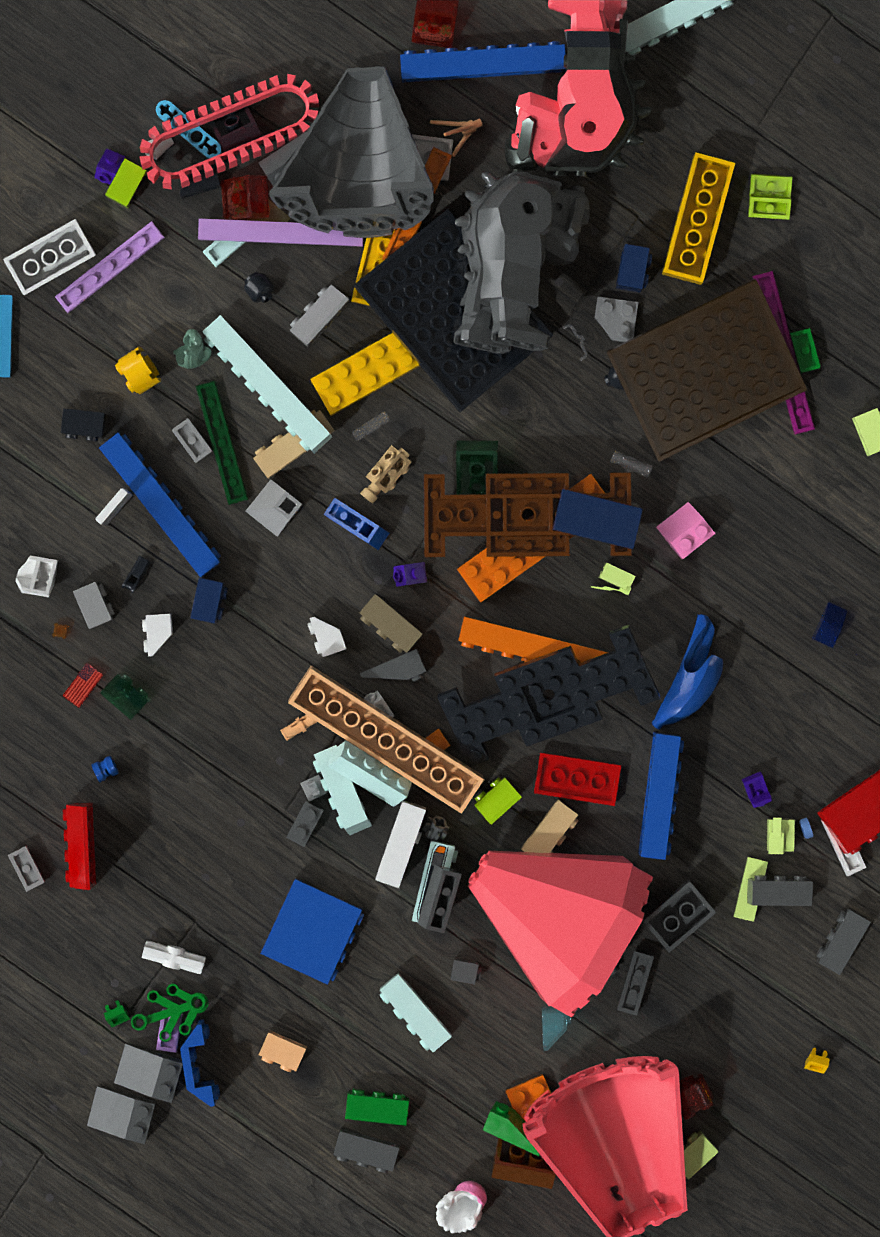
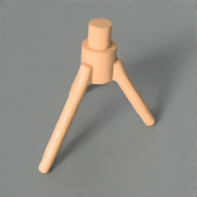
(465, 127)

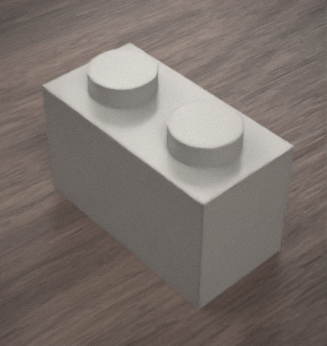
(93, 604)

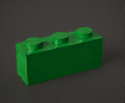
(377, 1107)

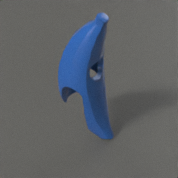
(694, 679)

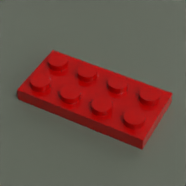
(577, 779)

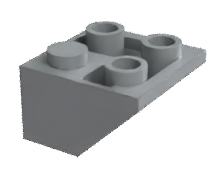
(274, 508)

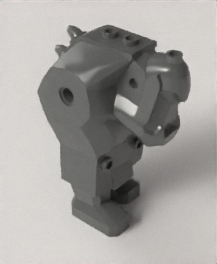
(506, 241)

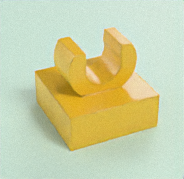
(817, 1063)

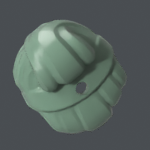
(193, 352)

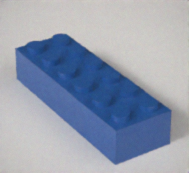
(659, 796)

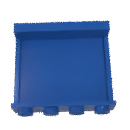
(312, 931)

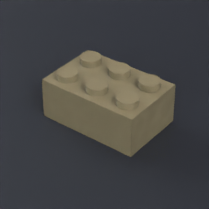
(390, 624)

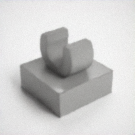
(313, 788)

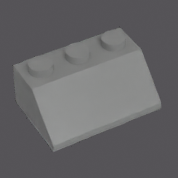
(319, 315)

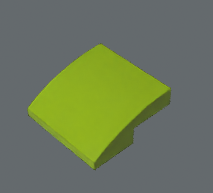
(770, 196)

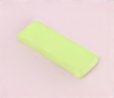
(743, 909)

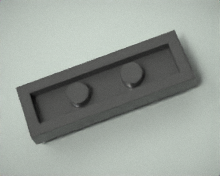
(635, 983)

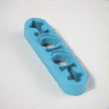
(187, 135)

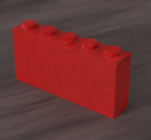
(855, 815)

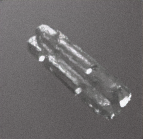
(370, 426)

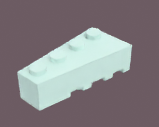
(343, 795)

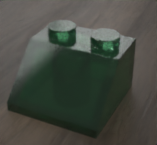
(125, 695)

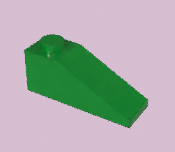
(508, 1126)

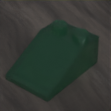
(473, 462)

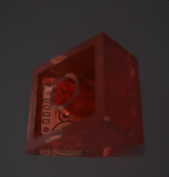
(435, 22)
(245, 198)

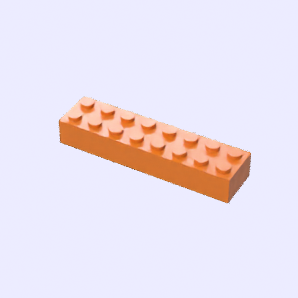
(489, 574)
(516, 642)

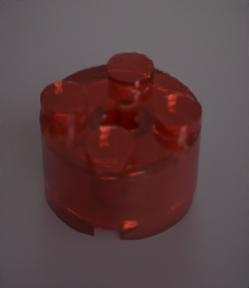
(694, 1095)

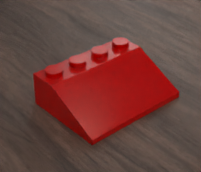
(80, 845)

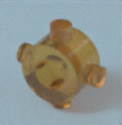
(60, 631)

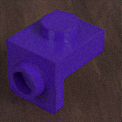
(108, 166)
(410, 574)
(756, 790)

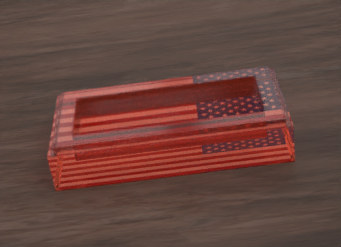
(82, 685)

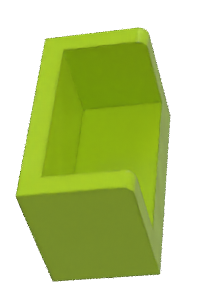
(125, 183)

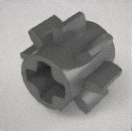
(435, 828)

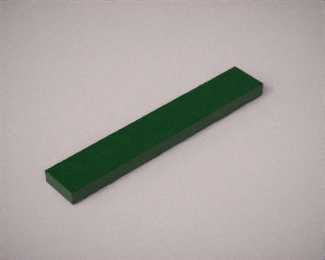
(221, 443)

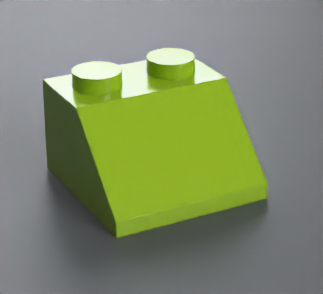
(497, 799)

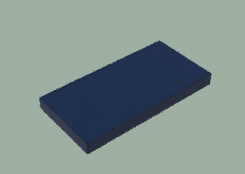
(597, 519)

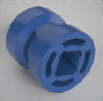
(105, 768)

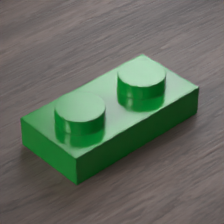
(805, 350)

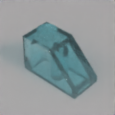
(553, 1026)

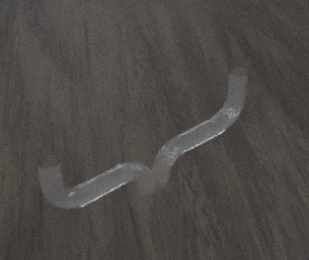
(579, 337)

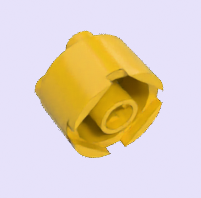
(138, 371)

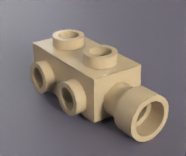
(386, 472)

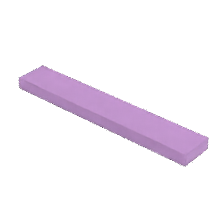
(109, 267)

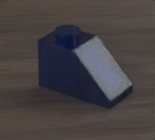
(830, 625)

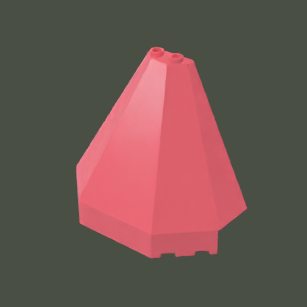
(562, 917)

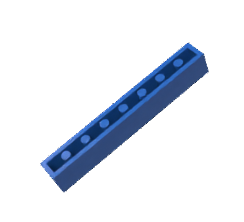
(482, 63)
(160, 505)

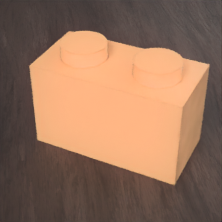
(282, 1051)

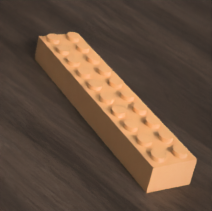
(386, 739)

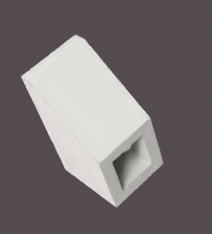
(159, 630)
(328, 637)

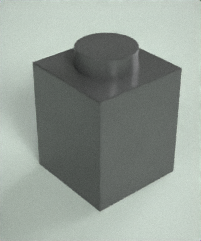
(465, 971)

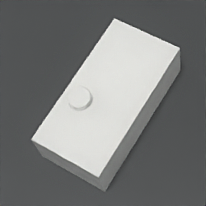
(49, 257)
(400, 844)

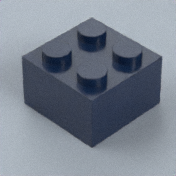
(633, 268)
(208, 600)

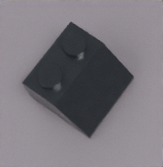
(235, 129)

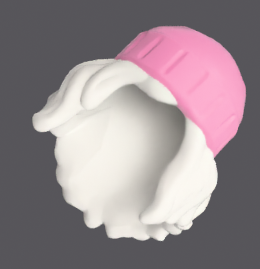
(461, 1208)

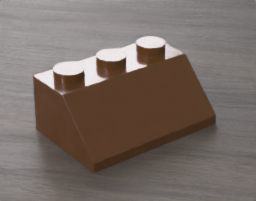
(521, 1166)

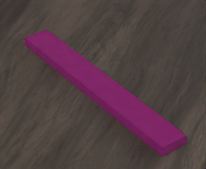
(797, 405)

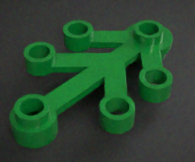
(174, 1011)

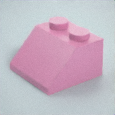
(685, 530)

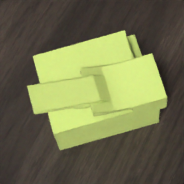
(616, 577)
(780, 835)

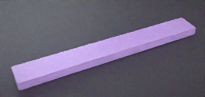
(270, 233)

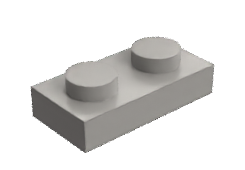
(192, 440)
(26, 868)

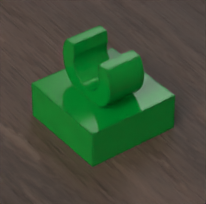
(116, 1016)

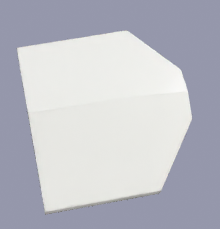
(37, 576)

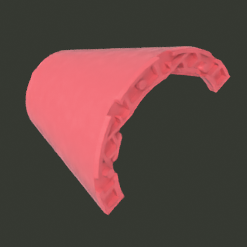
(616, 1130)

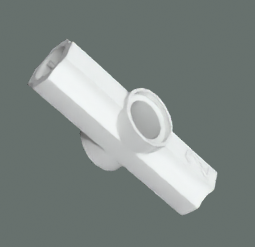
(173, 957)

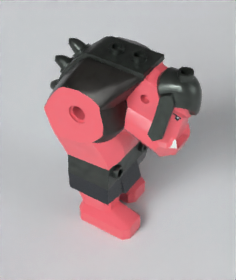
(594, 99)

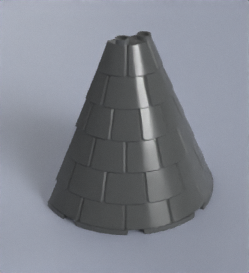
(357, 163)

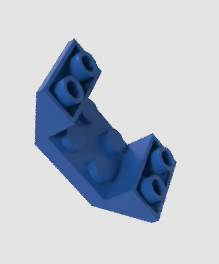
(205, 1090)

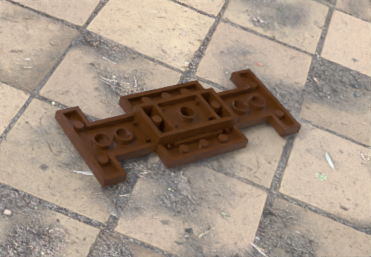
(500, 514)

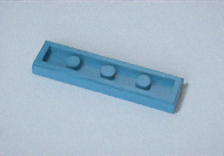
(6, 315)

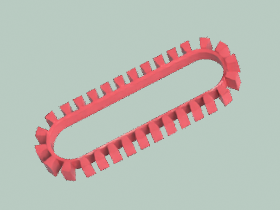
(147, 147)

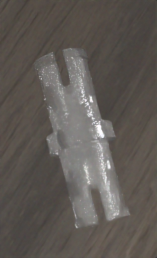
(631, 464)

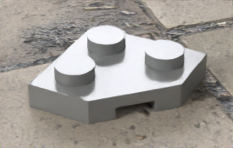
(616, 318)

